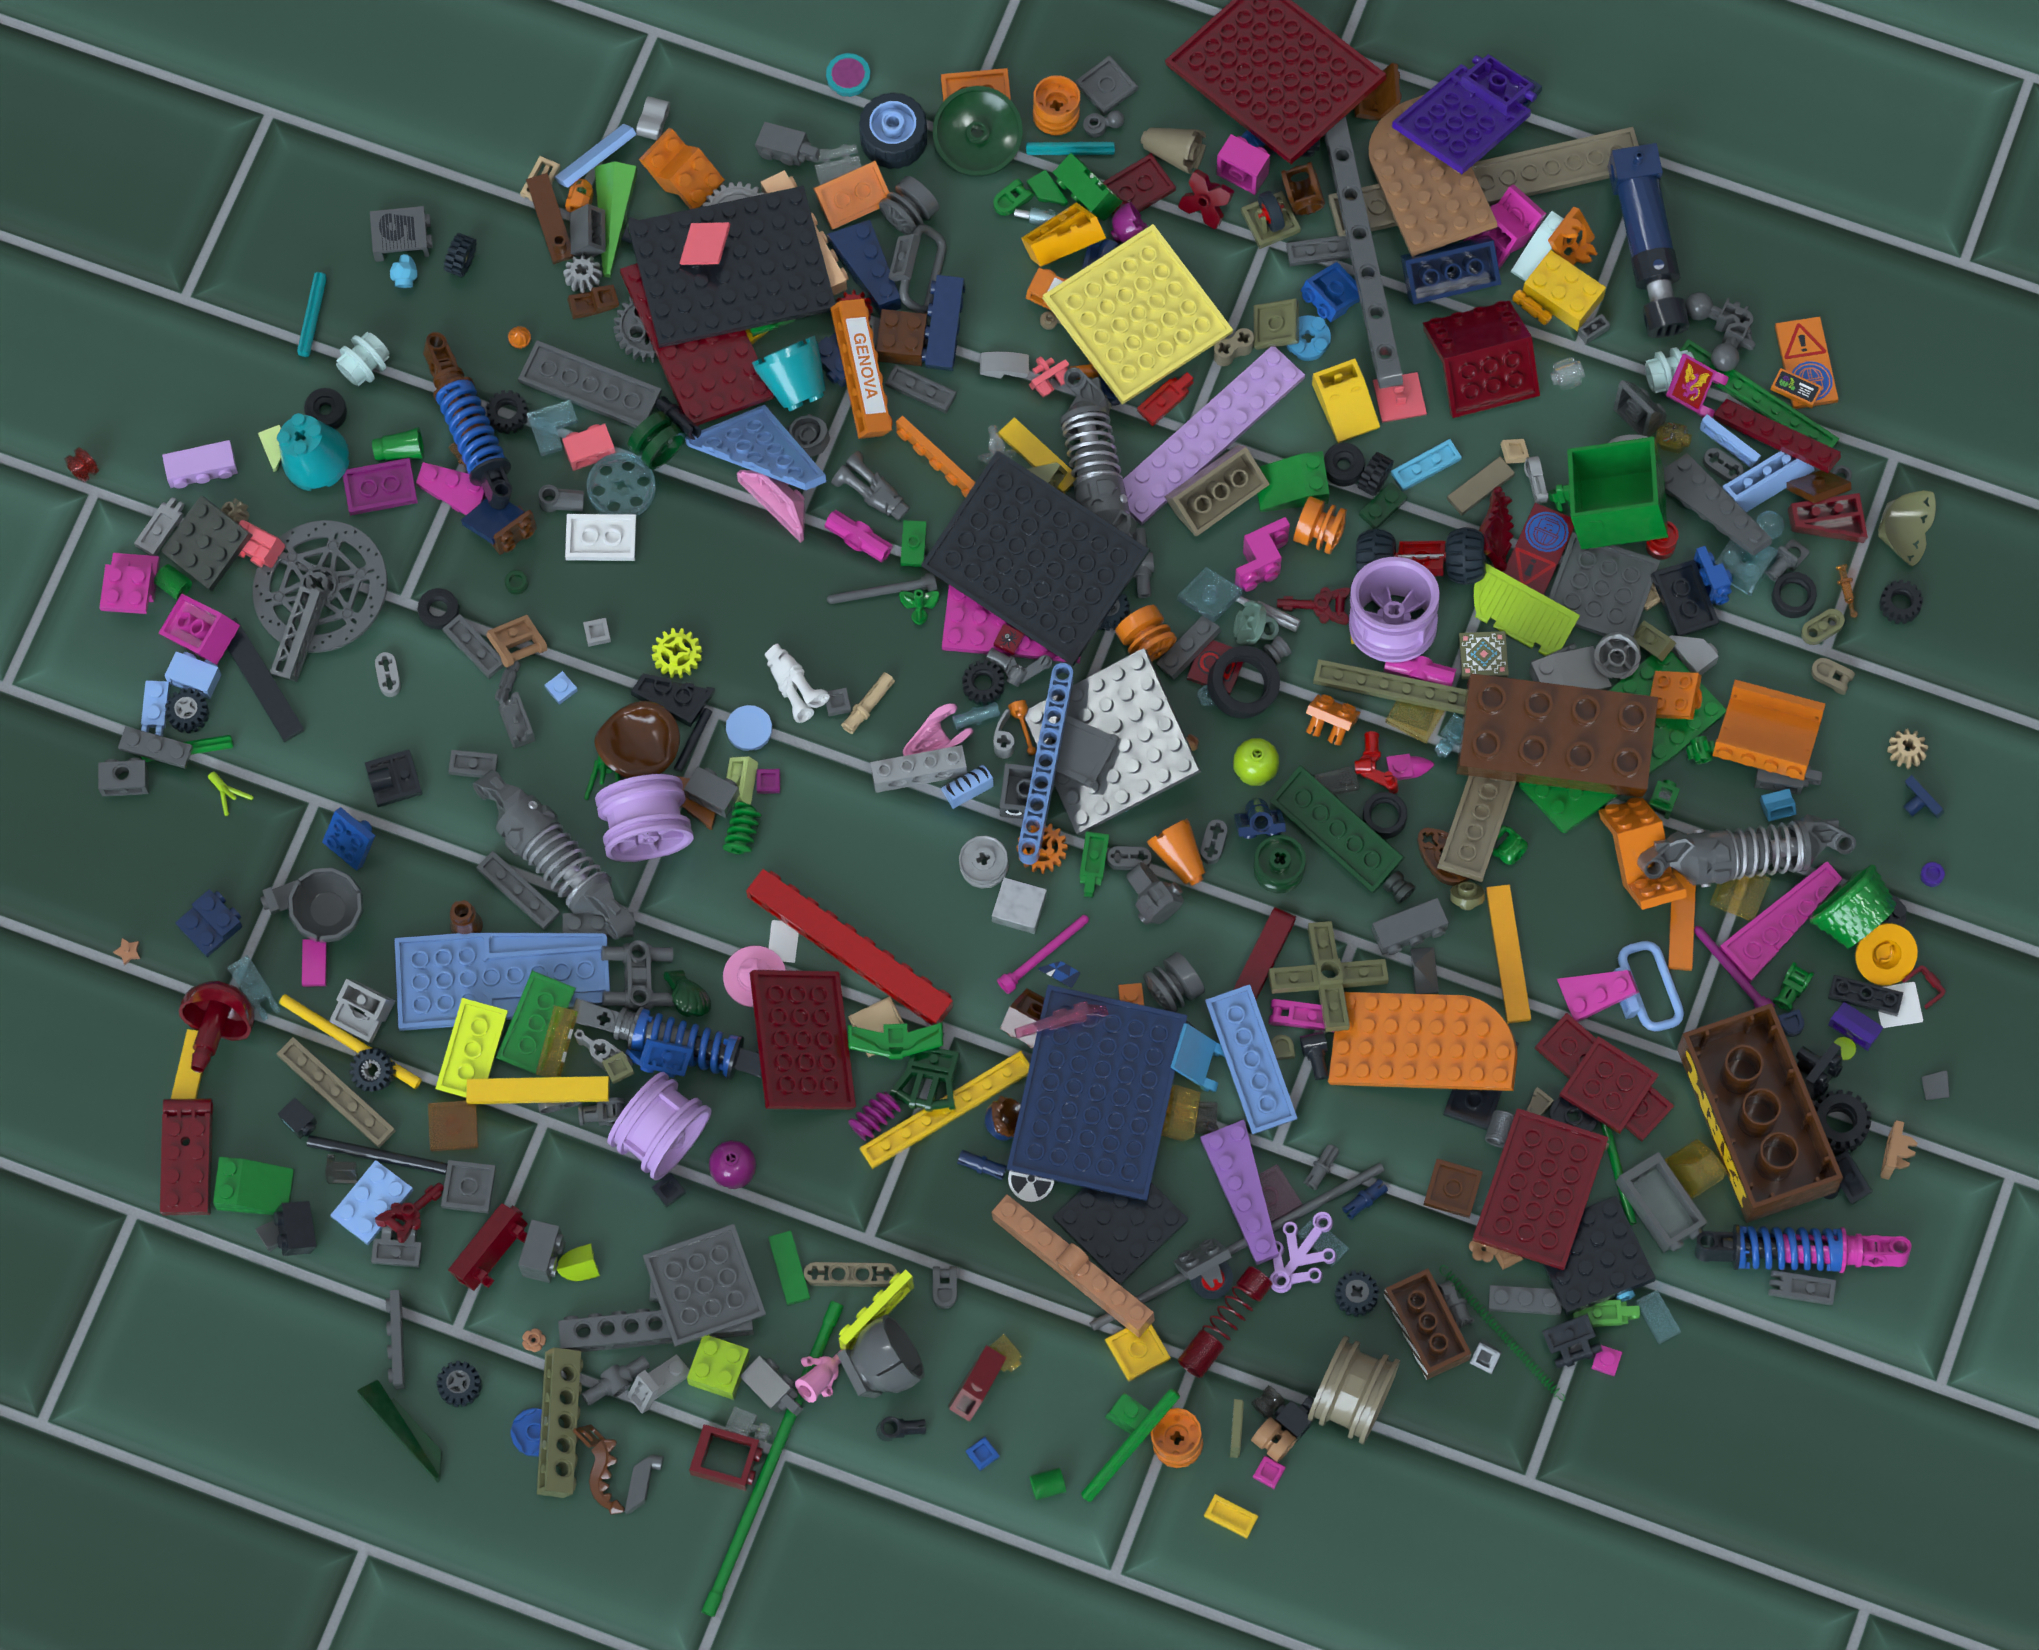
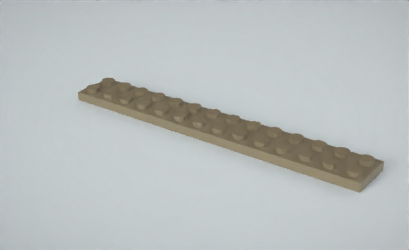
(1530, 170)

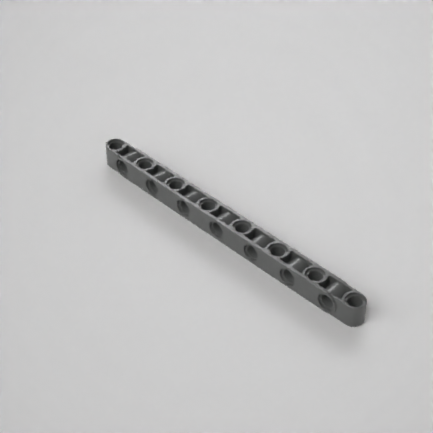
(1363, 256)

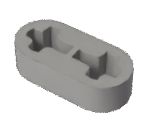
(382, 675)

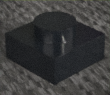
(668, 1190)

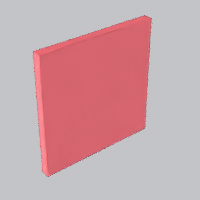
(705, 243)
(1402, 400)

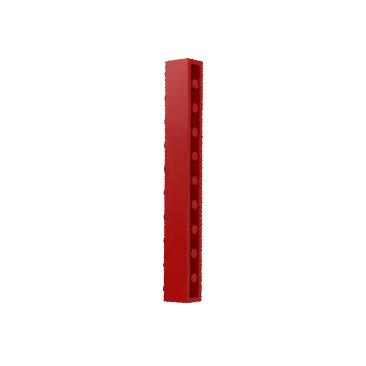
(849, 948)

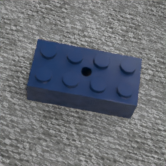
(1473, 269)

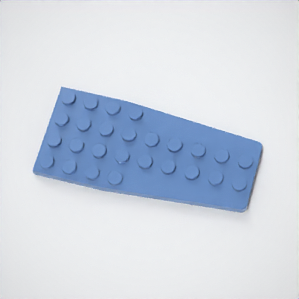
(491, 970)

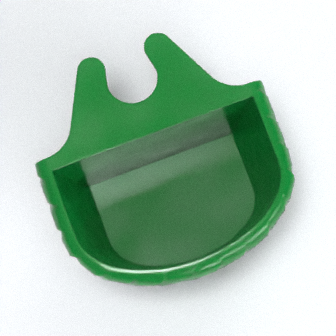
(1855, 907)

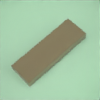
(1480, 486)

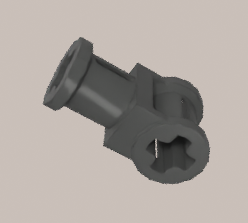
(602, 1112)

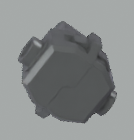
(1156, 898)

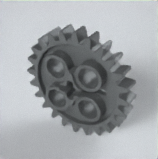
(626, 326)

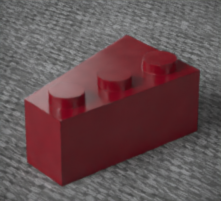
(1832, 518)

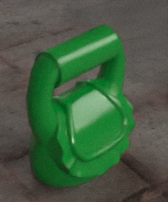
(1511, 848)

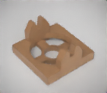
(1896, 1149)

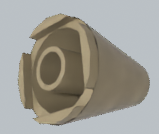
(1176, 146)

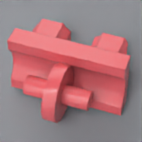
(1042, 382)

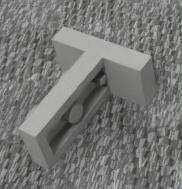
(657, 1382)

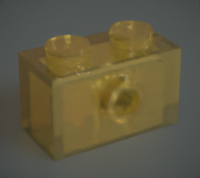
(1181, 1113)

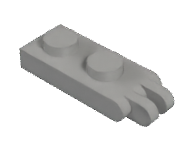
(160, 527)

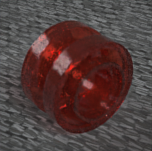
(81, 465)

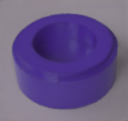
(1932, 874)

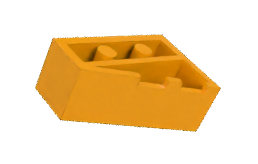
(1063, 235)

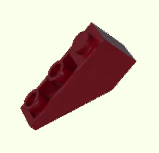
(977, 1383)

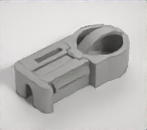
(1535, 475)

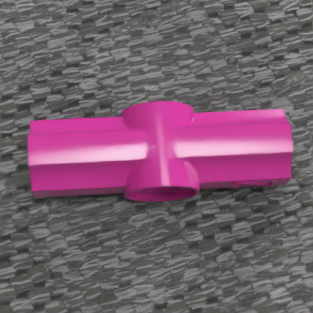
(858, 536)
(1422, 669)

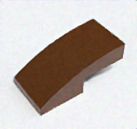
(594, 302)

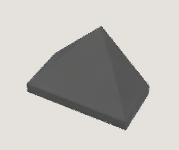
(1424, 971)

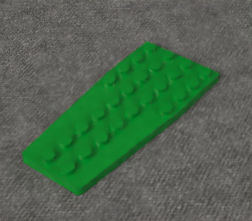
(1572, 806)

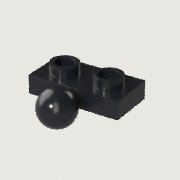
(1853, 1181)

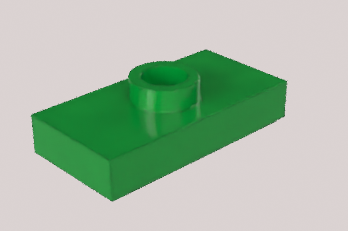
(913, 543)

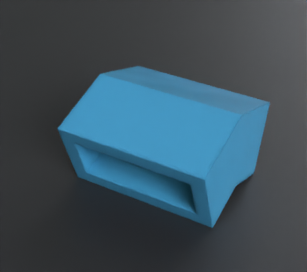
(1778, 805)

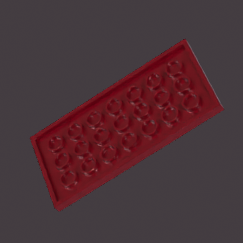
(706, 374)

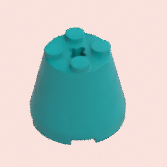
(793, 373)
(312, 452)

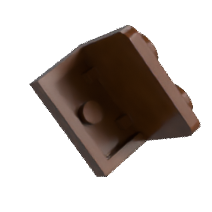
(1383, 98)
(510, 535)

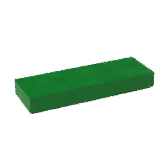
(789, 1268)

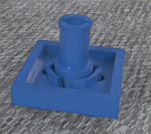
(349, 838)

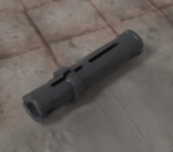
(678, 418)

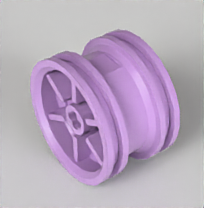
(644, 817)

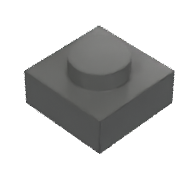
(838, 702)

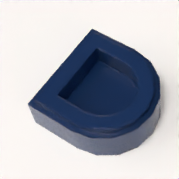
(1792, 1023)

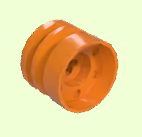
(1056, 105)
(1320, 525)
(1146, 631)
(1177, 1424)

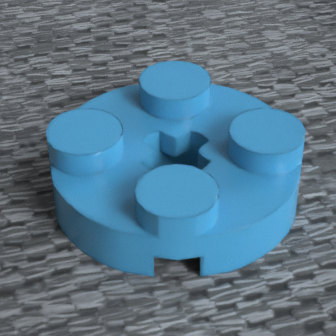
(1319, 344)

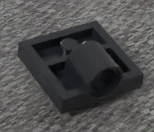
(393, 778)

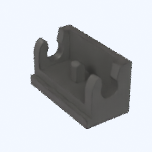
(516, 721)

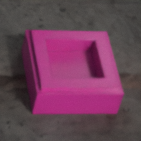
(1269, 1472)

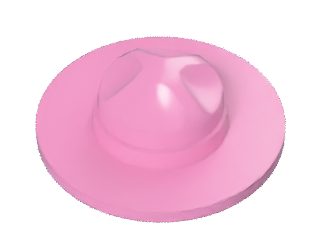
(740, 964)

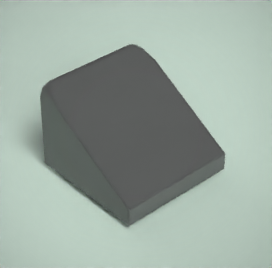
(268, 1234)

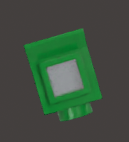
(1664, 797)

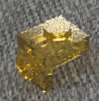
(1007, 1348)

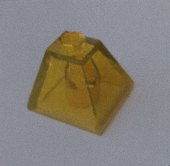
(1696, 1168)

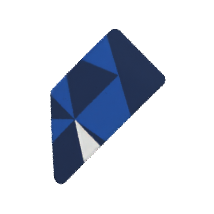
(1061, 972)

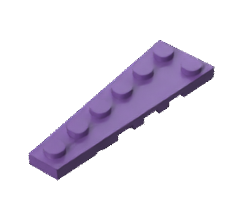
(1238, 1176)

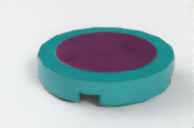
(848, 74)

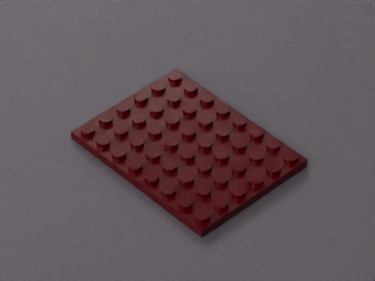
(1276, 72)

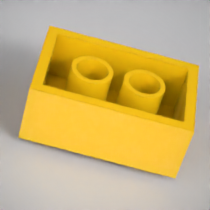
(1564, 290)

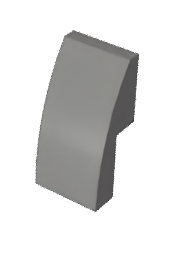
(1000, 363)

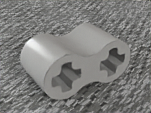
(653, 118)

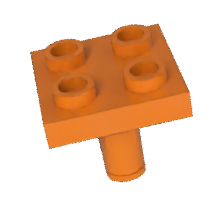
(1324, 710)

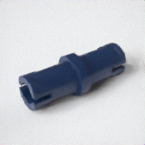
(982, 1164)
(1365, 1199)

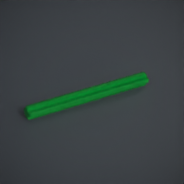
(1130, 1445)

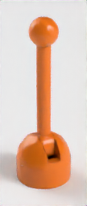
(1018, 710)

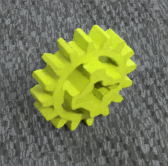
(676, 643)

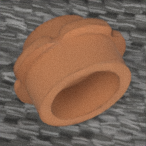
(533, 1346)

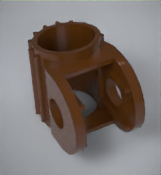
(1303, 195)

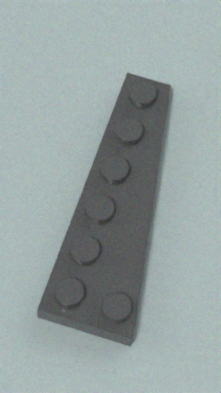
(1701, 493)

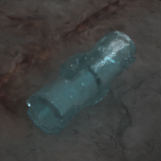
(976, 715)

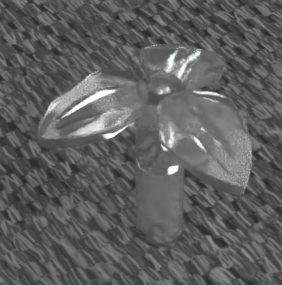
(995, 444)

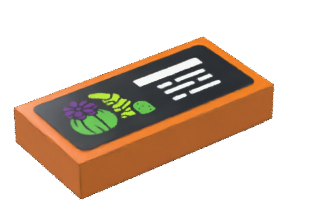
(1796, 388)

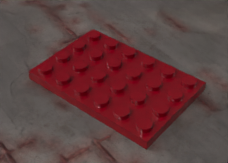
(802, 1039)
(1540, 1189)

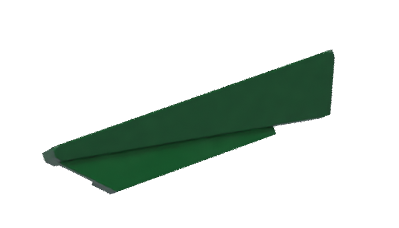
(403, 1428)

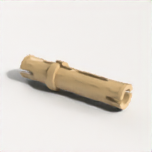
(865, 706)

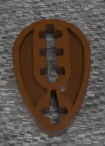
(1431, 855)

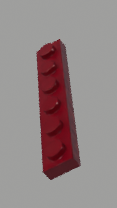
(1777, 435)

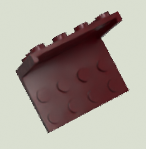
(1484, 357)

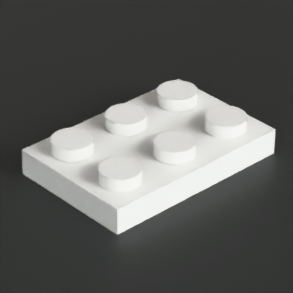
(600, 537)

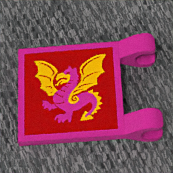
(1692, 385)

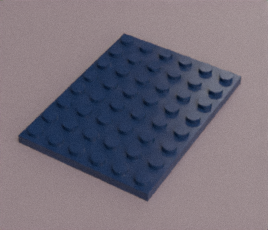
(1097, 1096)

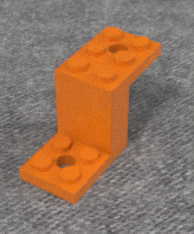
(1634, 831)

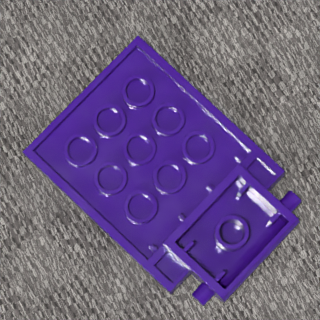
(1468, 112)

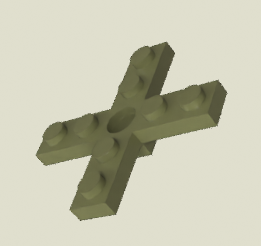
(1330, 989)

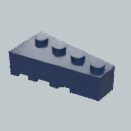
(865, 261)
(944, 322)

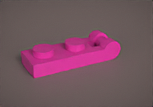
(1300, 1015)

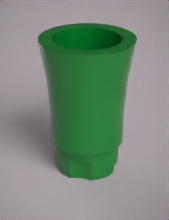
(399, 446)

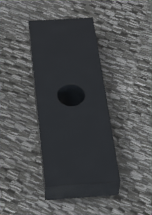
(1880, 998)

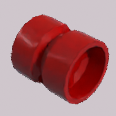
(1664, 547)

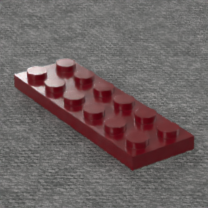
(1567, 1046)

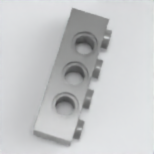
(918, 768)

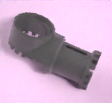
(1456, 1306)

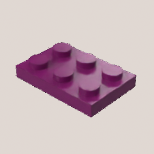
(379, 486)

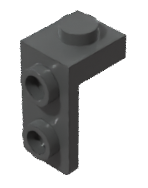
(277, 898)

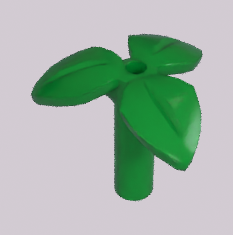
(919, 601)

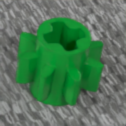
(1700, 750)

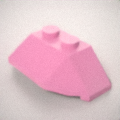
(778, 499)

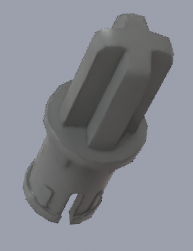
(1321, 1167)

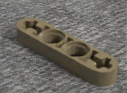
(850, 1278)

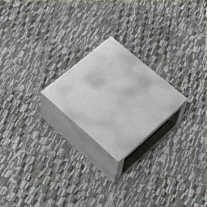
(1019, 905)

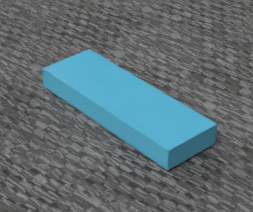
(1426, 465)

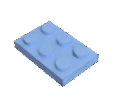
(368, 1199)

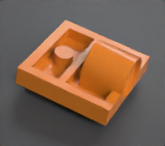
(1677, 694)

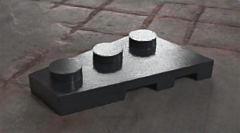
(681, 700)

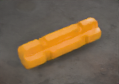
(1532, 307)

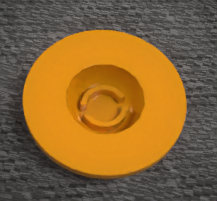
(1886, 954)

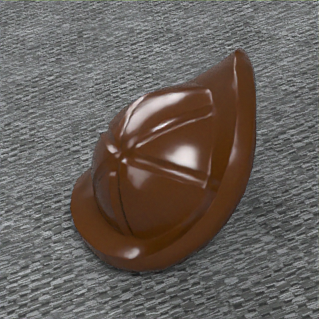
(638, 740)

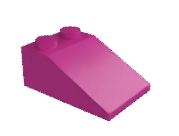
(199, 629)

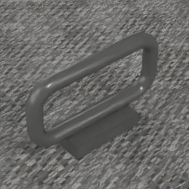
(904, 262)

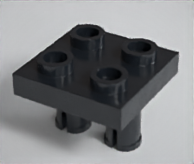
(1819, 1069)

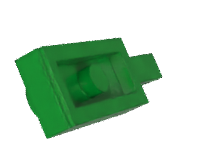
(1093, 861)

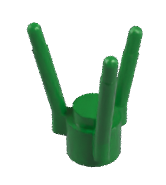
(603, 769)

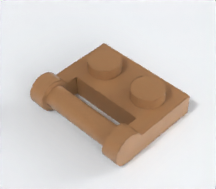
(514, 634)

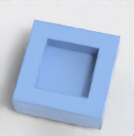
(561, 688)

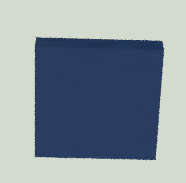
(488, 521)

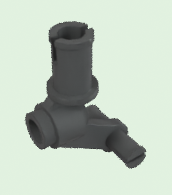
(1016, 673)

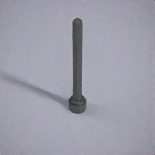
(926, 582)

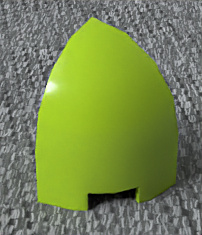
(578, 1264)

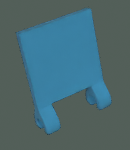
(1194, 1057)

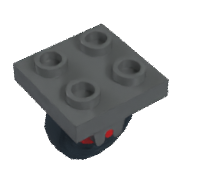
(1207, 1269)

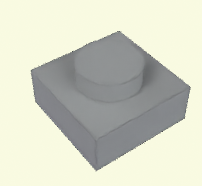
(597, 632)

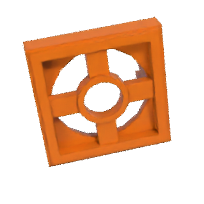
(1569, 229)

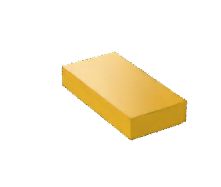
(1231, 1516)

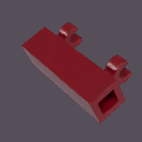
(488, 1247)

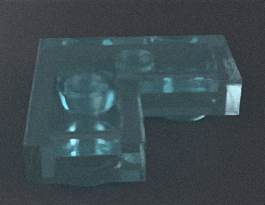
(547, 421)

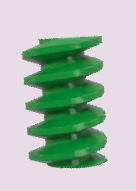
(741, 828)

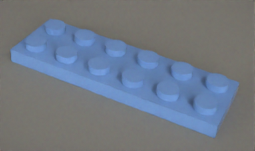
(1251, 1059)

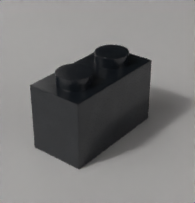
(295, 1228)

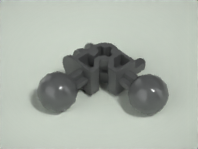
(1731, 319)

